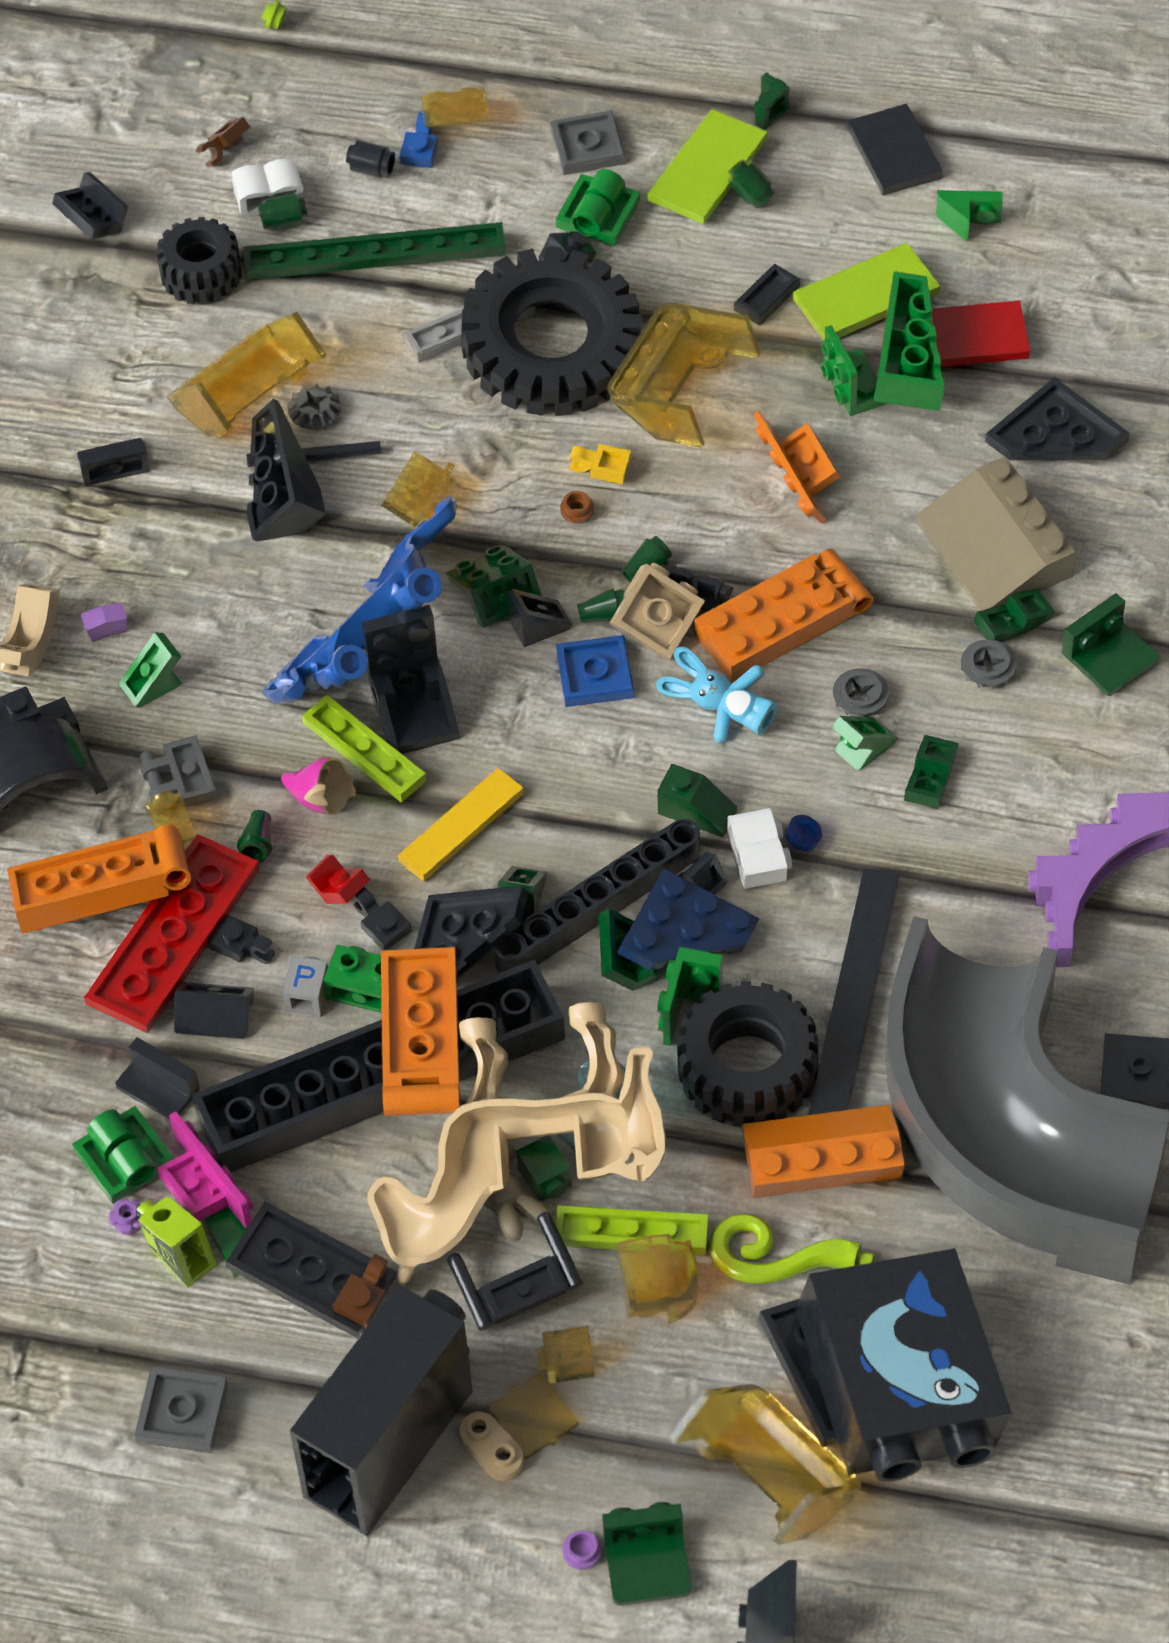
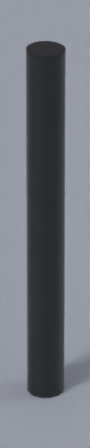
(334, 451)

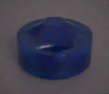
(803, 832)

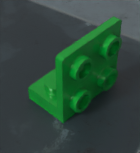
(850, 375)
(690, 978)

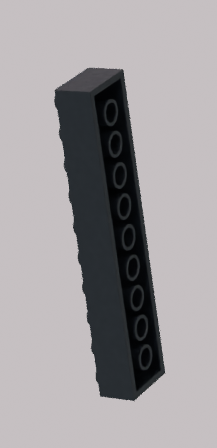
(344, 1076)

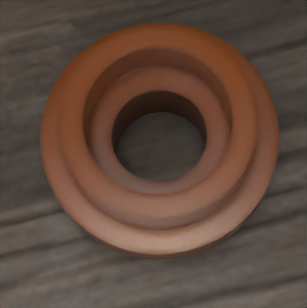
(580, 501)

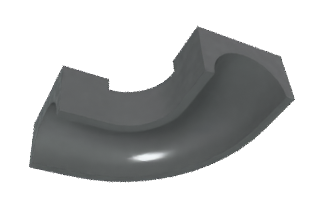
(1003, 1124)

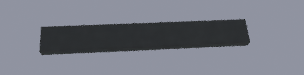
(854, 992)

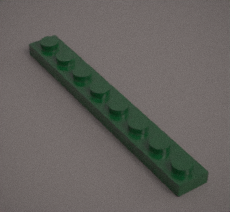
(374, 250)

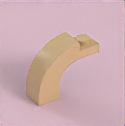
(29, 629)

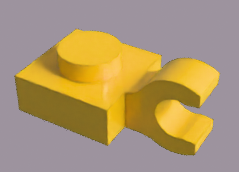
(604, 464)

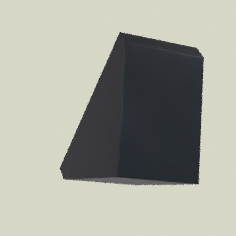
(536, 617)

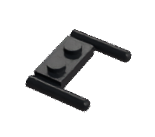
(523, 1287)

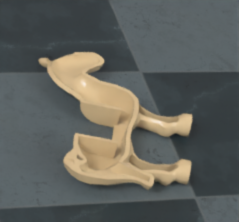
(475, 1138)

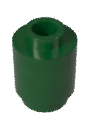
(750, 183)
(282, 211)

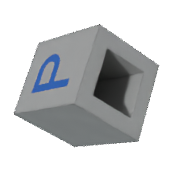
(304, 986)

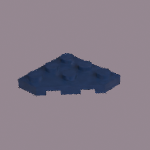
(685, 917)

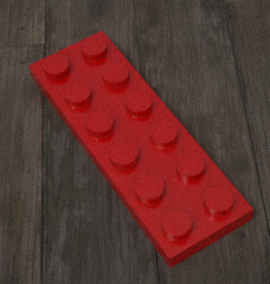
(171, 936)

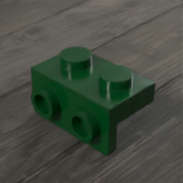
(615, 967)

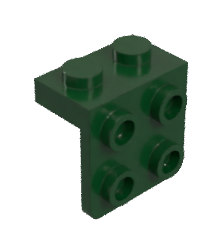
(646, 1554)

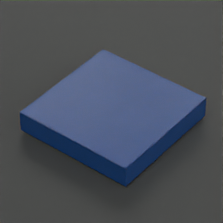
(595, 671)

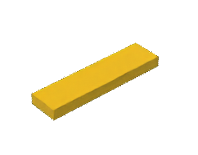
(460, 824)

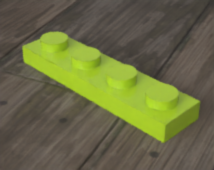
(364, 748)
(605, 1227)

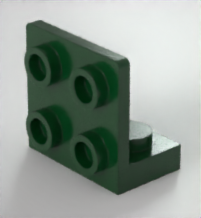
(491, 579)
(1107, 647)

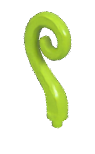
(824, 1253)

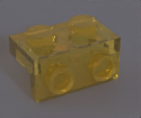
(454, 108)
(417, 488)

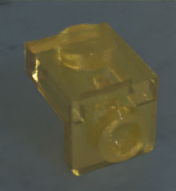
(171, 810)

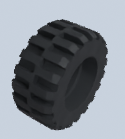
(753, 1013)

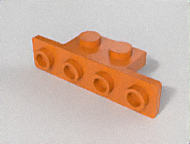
(804, 460)

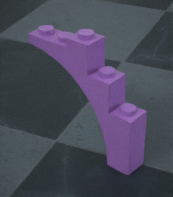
(1067, 881)

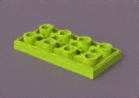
(699, 172)
(859, 292)

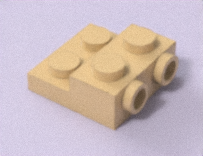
(657, 610)

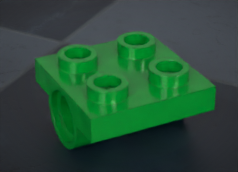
(599, 207)
(121, 1152)

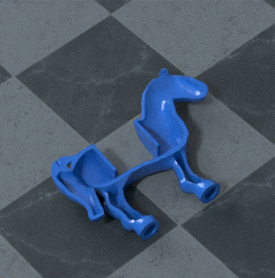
(402, 586)

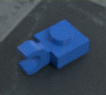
(419, 146)

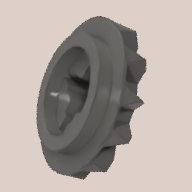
(308, 417)
(998, 654)
(864, 681)

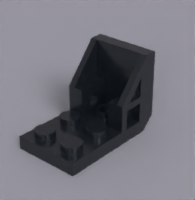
(408, 680)

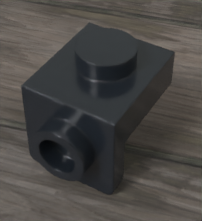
(567, 242)

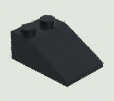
(771, 1607)

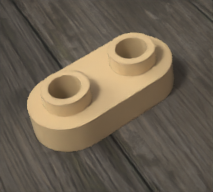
(489, 1444)

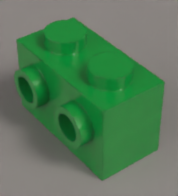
(354, 978)

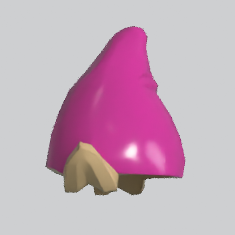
(321, 785)

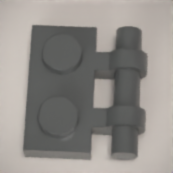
(187, 768)

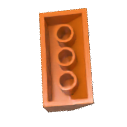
(823, 1151)

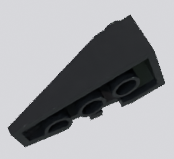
(285, 488)

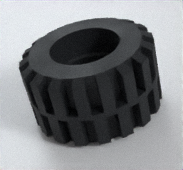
(203, 279)

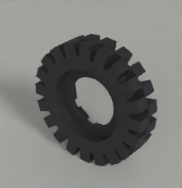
(506, 366)

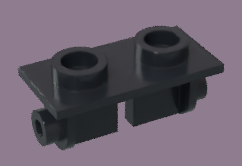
(710, 590)

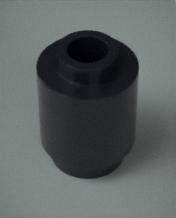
(370, 159)

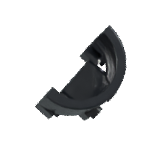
(41, 746)

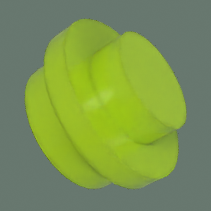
(274, 15)

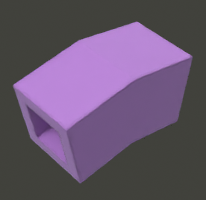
(105, 621)

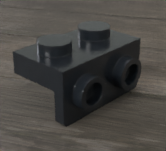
(92, 207)

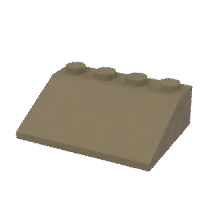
(997, 536)

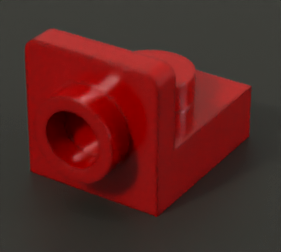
(336, 883)

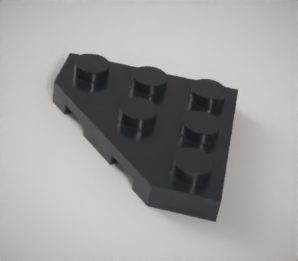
(1056, 427)
(471, 921)

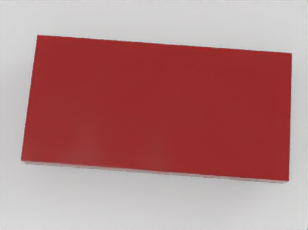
(980, 333)

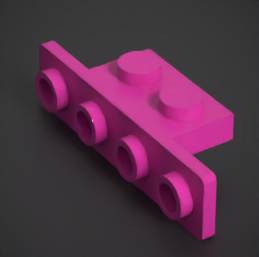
(198, 1179)

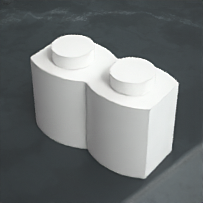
(257, 182)
(758, 848)

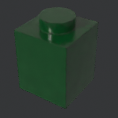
(544, 1168)

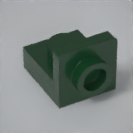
(771, 102)

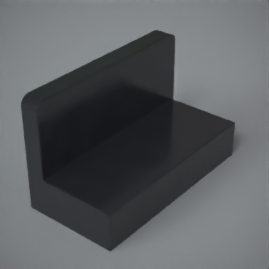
(113, 461)
(212, 1010)
(157, 1079)

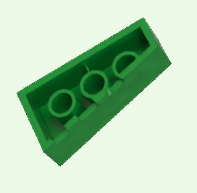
(909, 354)

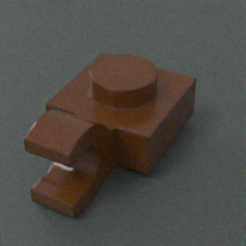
(228, 135)
(362, 1295)

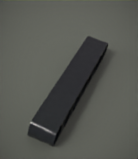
(605, 883)

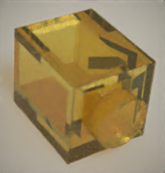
(566, 1354)

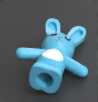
(714, 691)

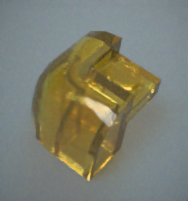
(658, 1276)

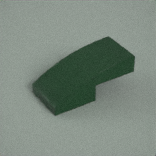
(1019, 615)
(931, 771)

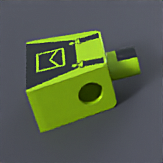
(166, 1228)

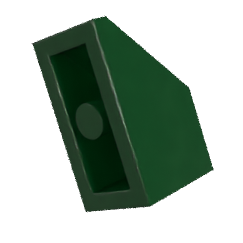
(695, 798)

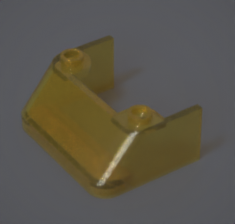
(664, 357)
(246, 373)
(773, 1452)

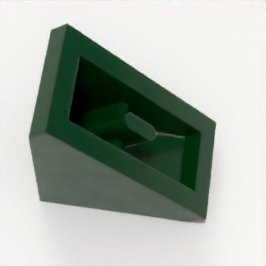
(531, 880)

